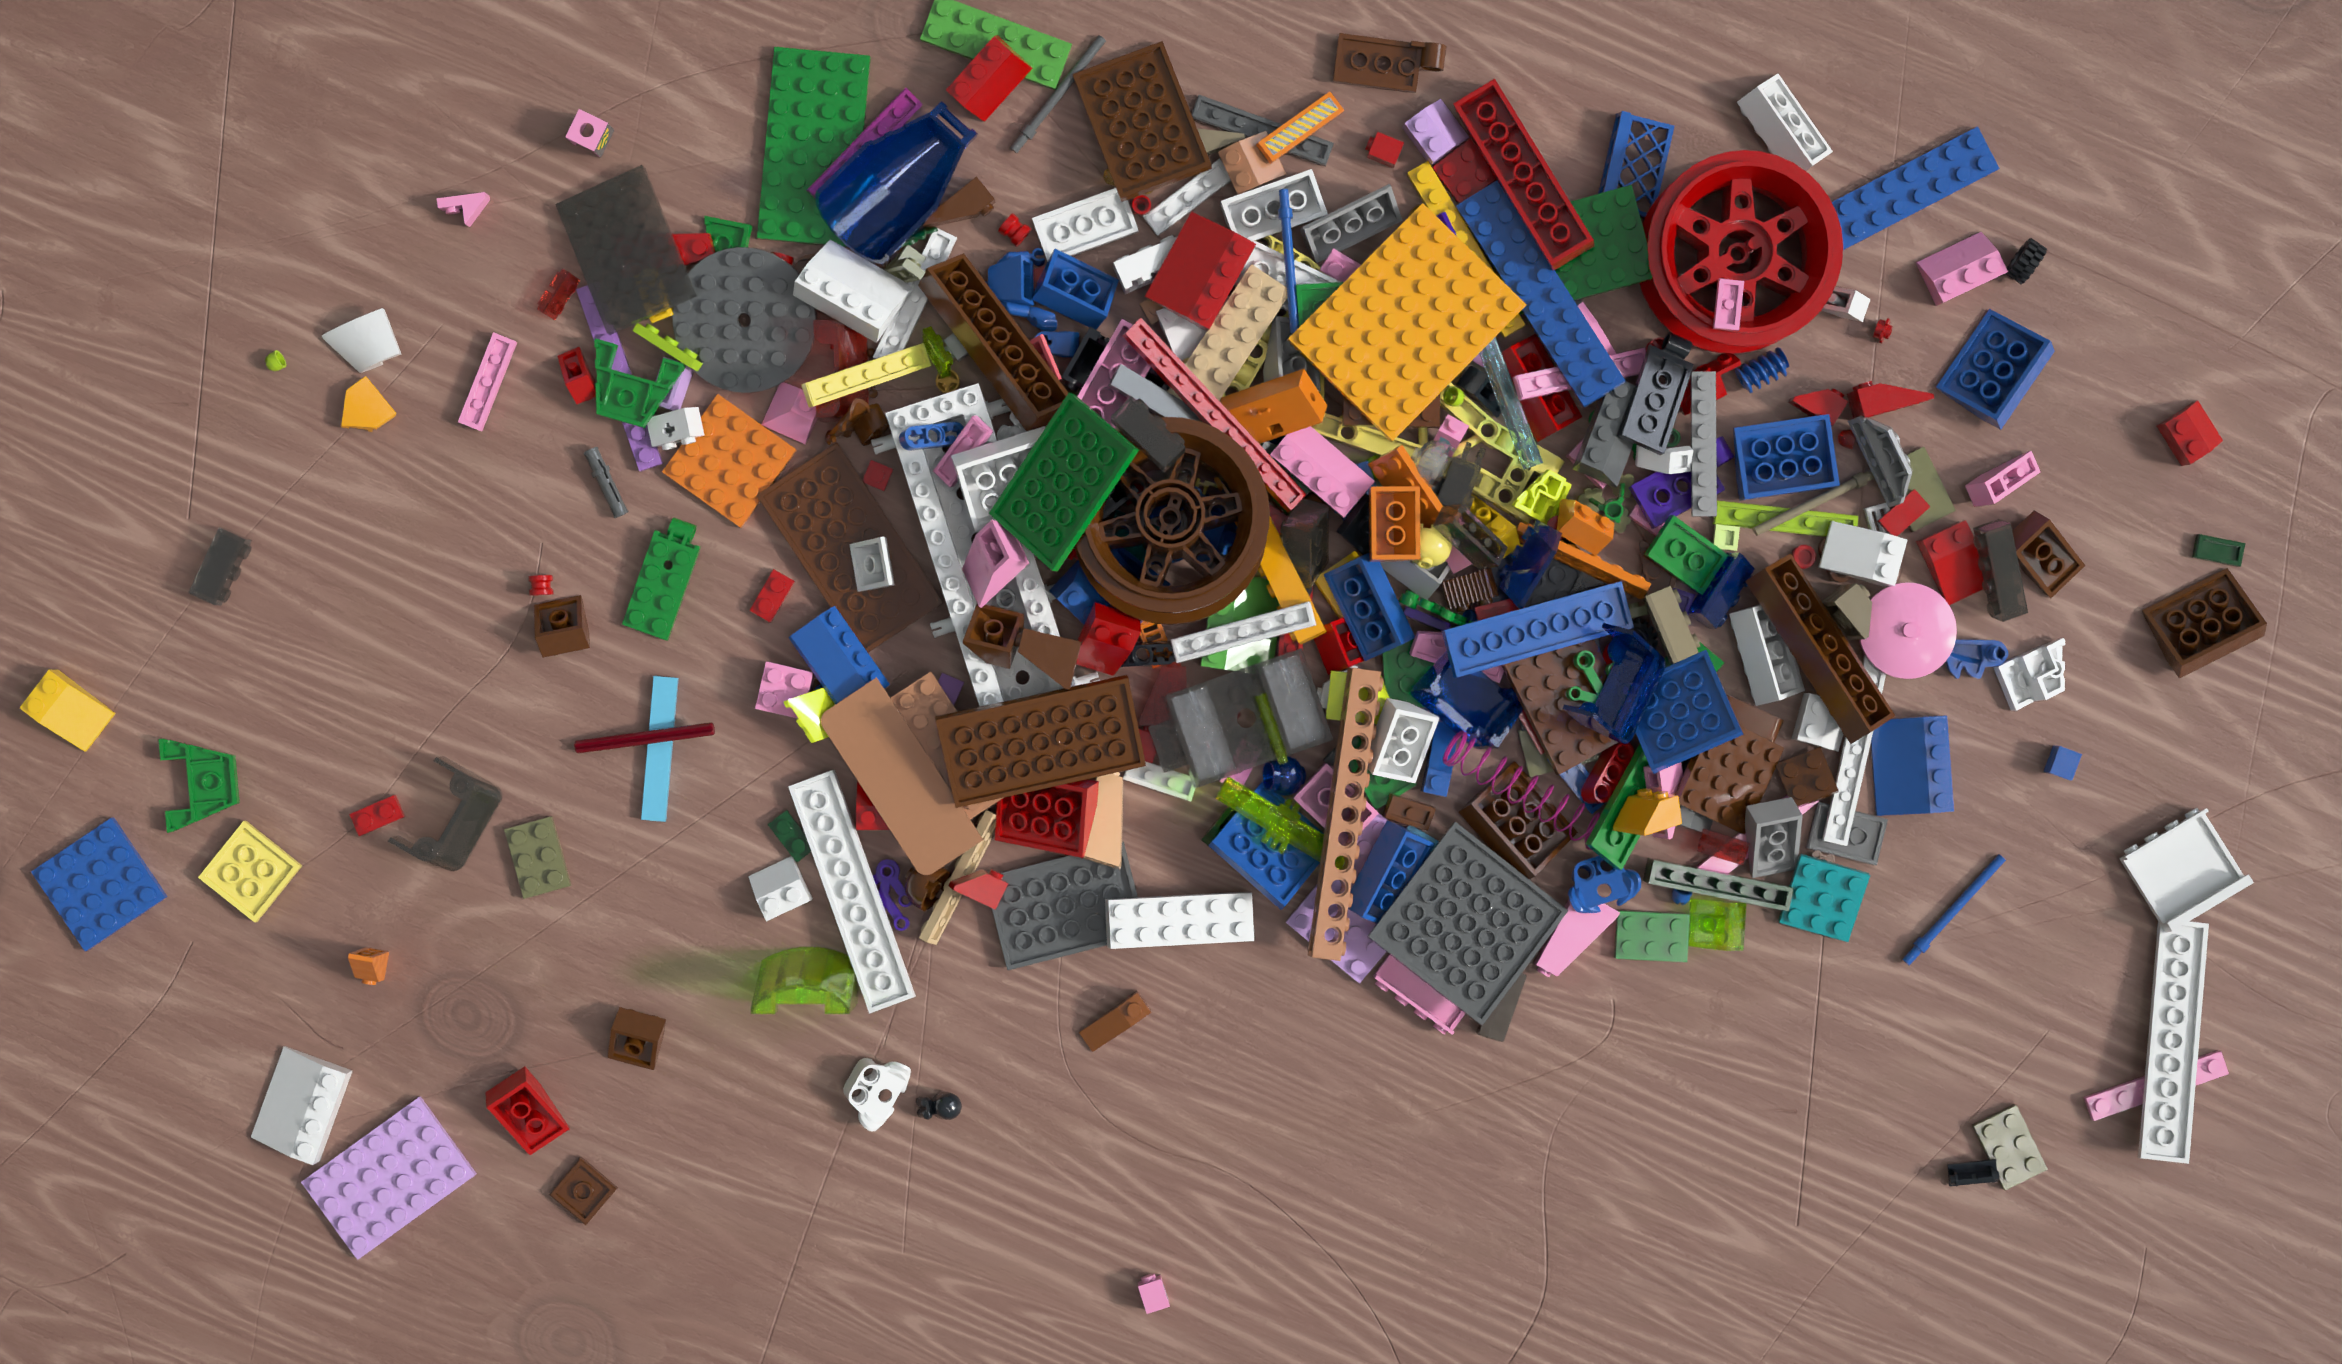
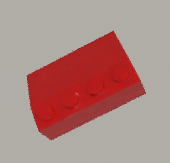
(1200, 270)
(1049, 818)

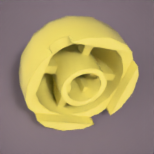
(1433, 548)

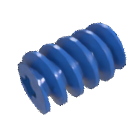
(1762, 369)

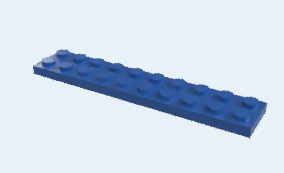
(1548, 302)

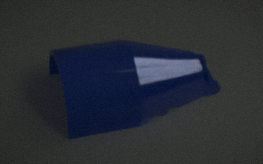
(893, 184)

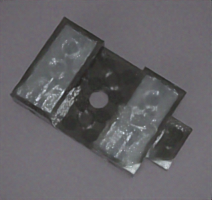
(1205, 725)

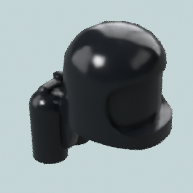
(942, 1105)

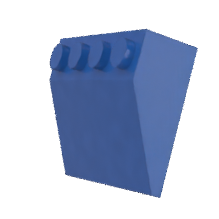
(1996, 368)
(1785, 457)
(1912, 766)

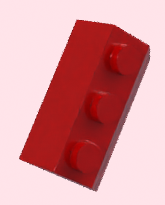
(989, 78)

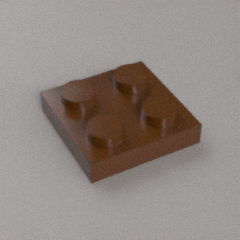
(1807, 777)

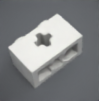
(675, 427)

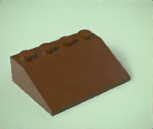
(2204, 623)
(1509, 830)

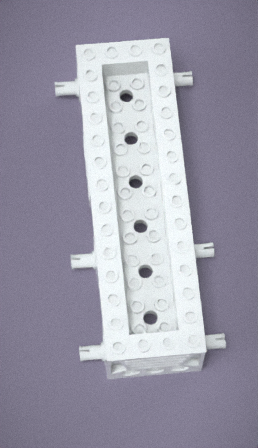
(949, 536)

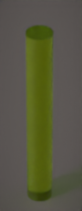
(1271, 729)

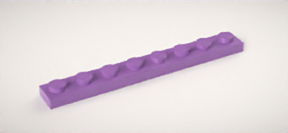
(638, 437)

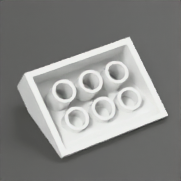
(851, 290)
(988, 470)
(301, 1105)

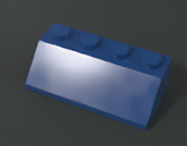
(1369, 606)
(836, 655)
(1387, 870)

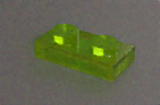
(939, 356)

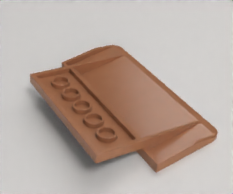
(902, 768)

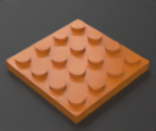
(730, 461)

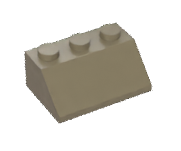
(1850, 610)
(1671, 624)

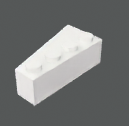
(1142, 267)

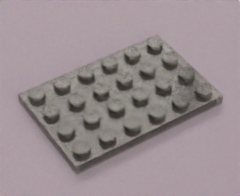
(626, 250)

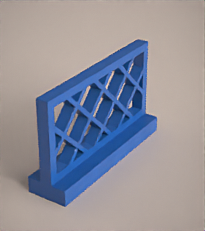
(1616, 155)

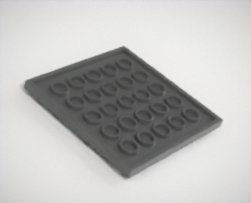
(1467, 923)

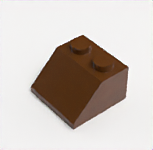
(561, 626)
(994, 634)
(636, 1038)

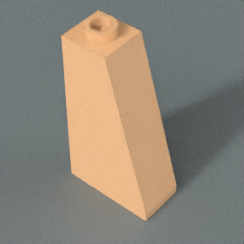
(1106, 831)

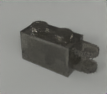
(1461, 479)

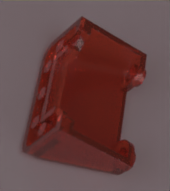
(849, 351)

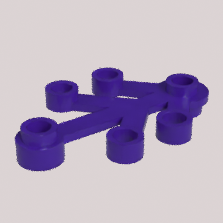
(886, 882)

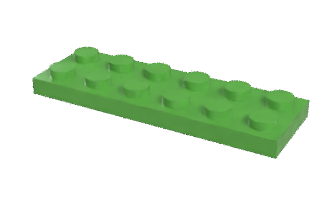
(968, 30)

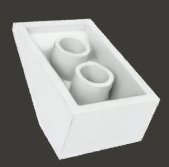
(1863, 554)

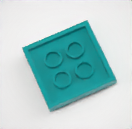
(1825, 897)

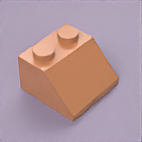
(1248, 165)

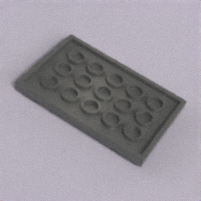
(1058, 908)

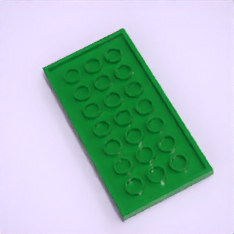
(811, 121)

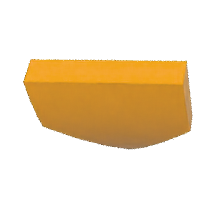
(365, 407)

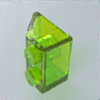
(1717, 924)

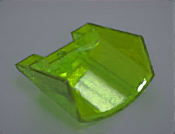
(806, 977)

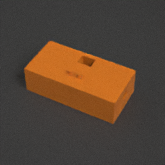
(1277, 406)

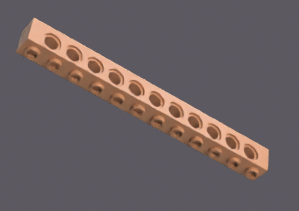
(1338, 800)

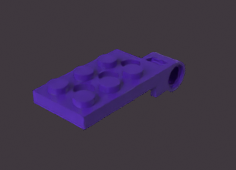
(1677, 501)

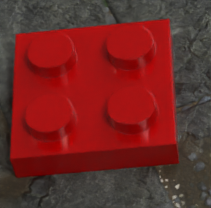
(1464, 172)

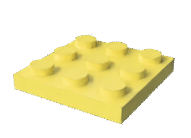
(250, 871)

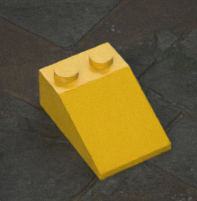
(67, 709)

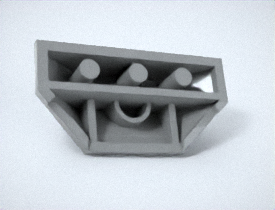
(1884, 456)

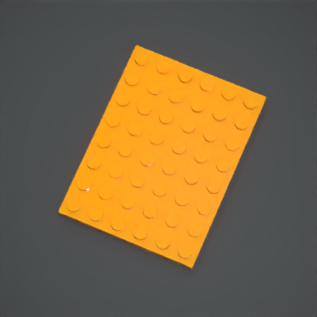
(1406, 322)

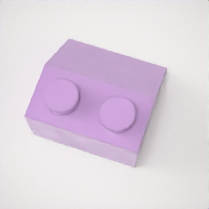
(1435, 131)

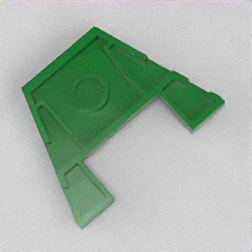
(629, 396)
(210, 782)

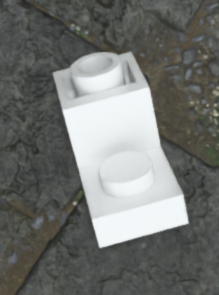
(1673, 461)

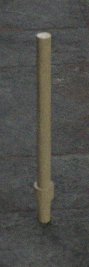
(1856, 481)

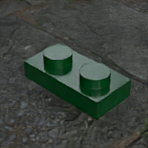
(790, 835)

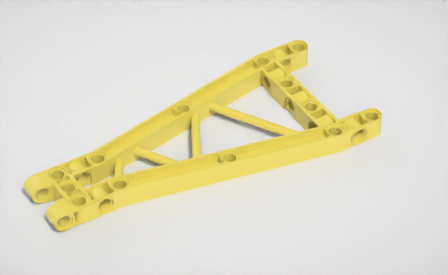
(1376, 443)

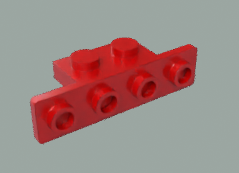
(1721, 365)

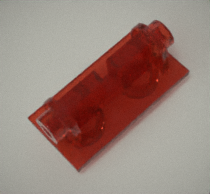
(553, 303)
(1723, 847)

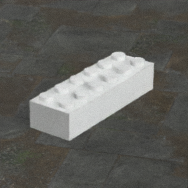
(1179, 920)

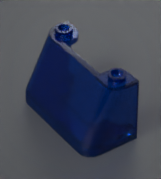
(1468, 703)

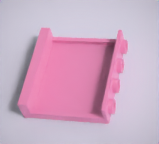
(1419, 994)

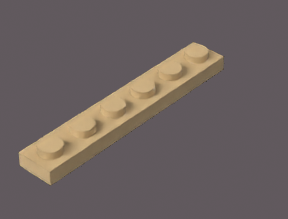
(965, 865)

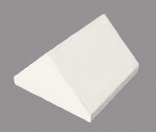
(872, 564)

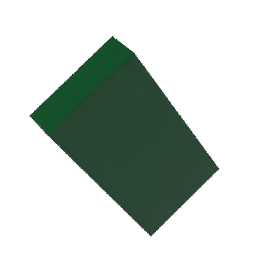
(2218, 550)

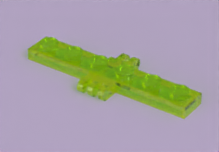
(1279, 821)

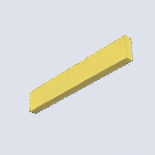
(865, 375)

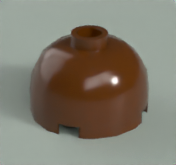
(923, 888)

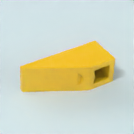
(1496, 523)

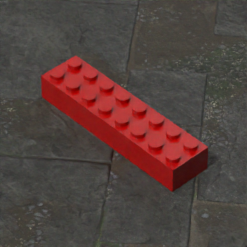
(1523, 174)

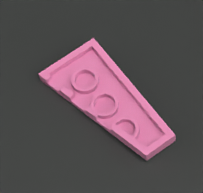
(1431, 647)

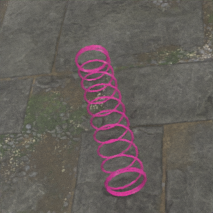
(1485, 755)

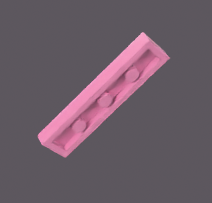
(487, 381)

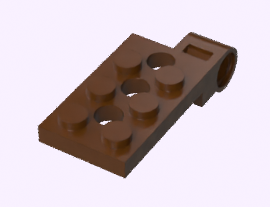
(1422, 55)

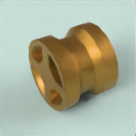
(944, 383)

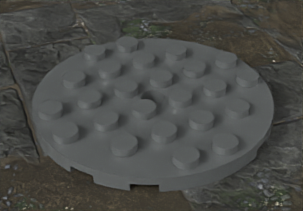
(779, 329)

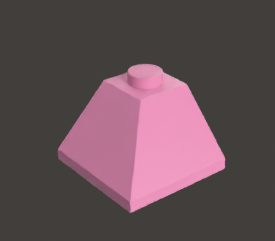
(790, 413)

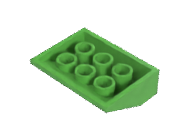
(1252, 602)

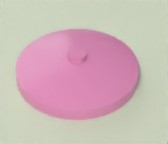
(1909, 631)

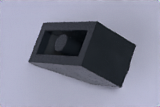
(1478, 388)

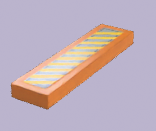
(1300, 127)

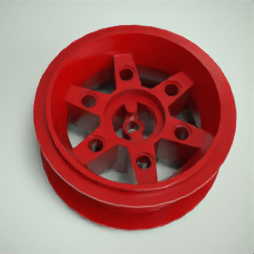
(1738, 175)

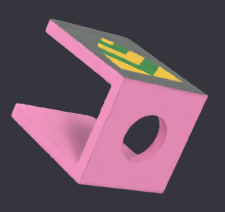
(598, 140)

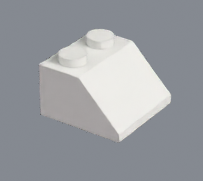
(1816, 724)
(779, 888)

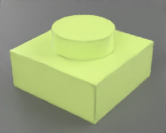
(1726, 537)

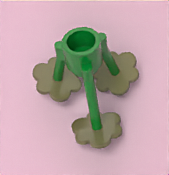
(1612, 507)

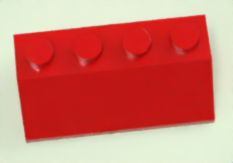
(1547, 412)

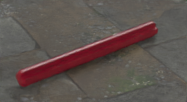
(644, 737)

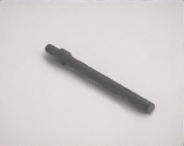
(1028, 130)

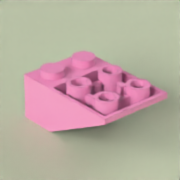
(993, 561)

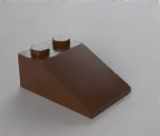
(2045, 554)

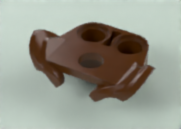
(866, 420)

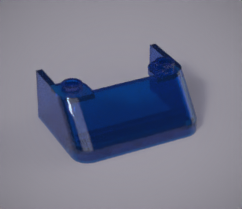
(1626, 689)

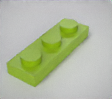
(668, 345)

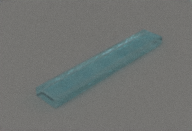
(1510, 405)

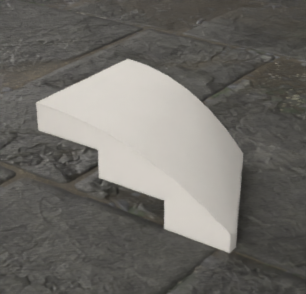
(365, 341)
(2033, 675)

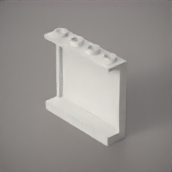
(2184, 870)

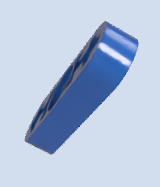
(924, 441)

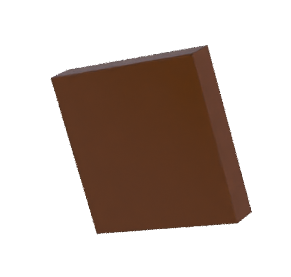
(583, 1191)

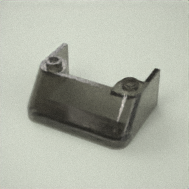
(466, 826)

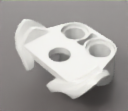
(891, 1076)

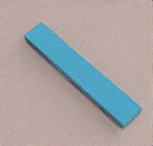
(659, 754)

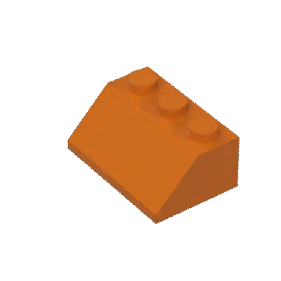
(1394, 523)

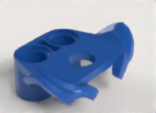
(1584, 894)

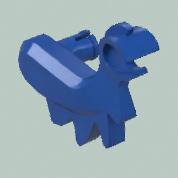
(1975, 656)

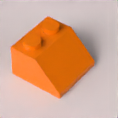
(1584, 526)

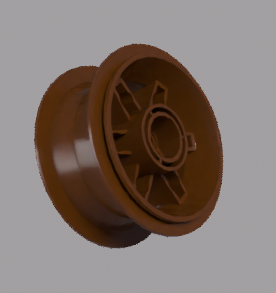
(1222, 579)

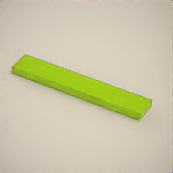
(1751, 515)

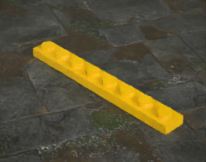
(1438, 201)

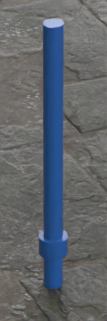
(1285, 215)
(1921, 945)

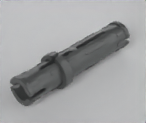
(606, 482)

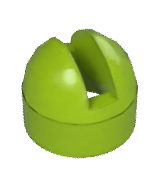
(275, 361)
(1448, 394)

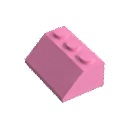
(1961, 267)

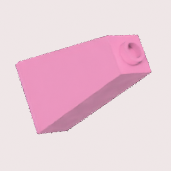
(1572, 937)

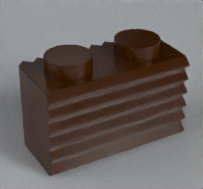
(1469, 589)

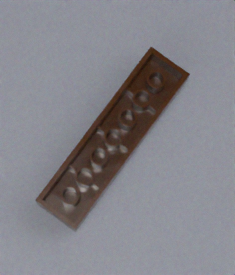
(994, 341)
(1820, 648)

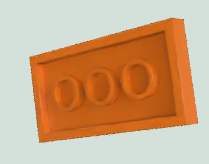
(1398, 469)

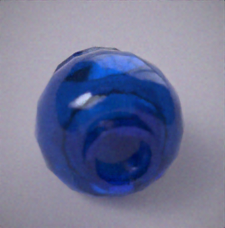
(1283, 778)

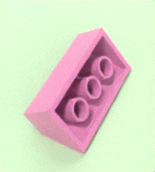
(1323, 469)

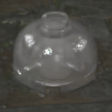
(1432, 461)

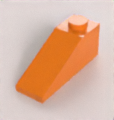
(369, 964)

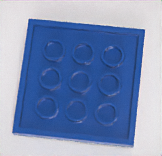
(1686, 714)
(1272, 873)
(99, 884)

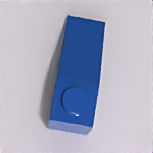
(1437, 774)

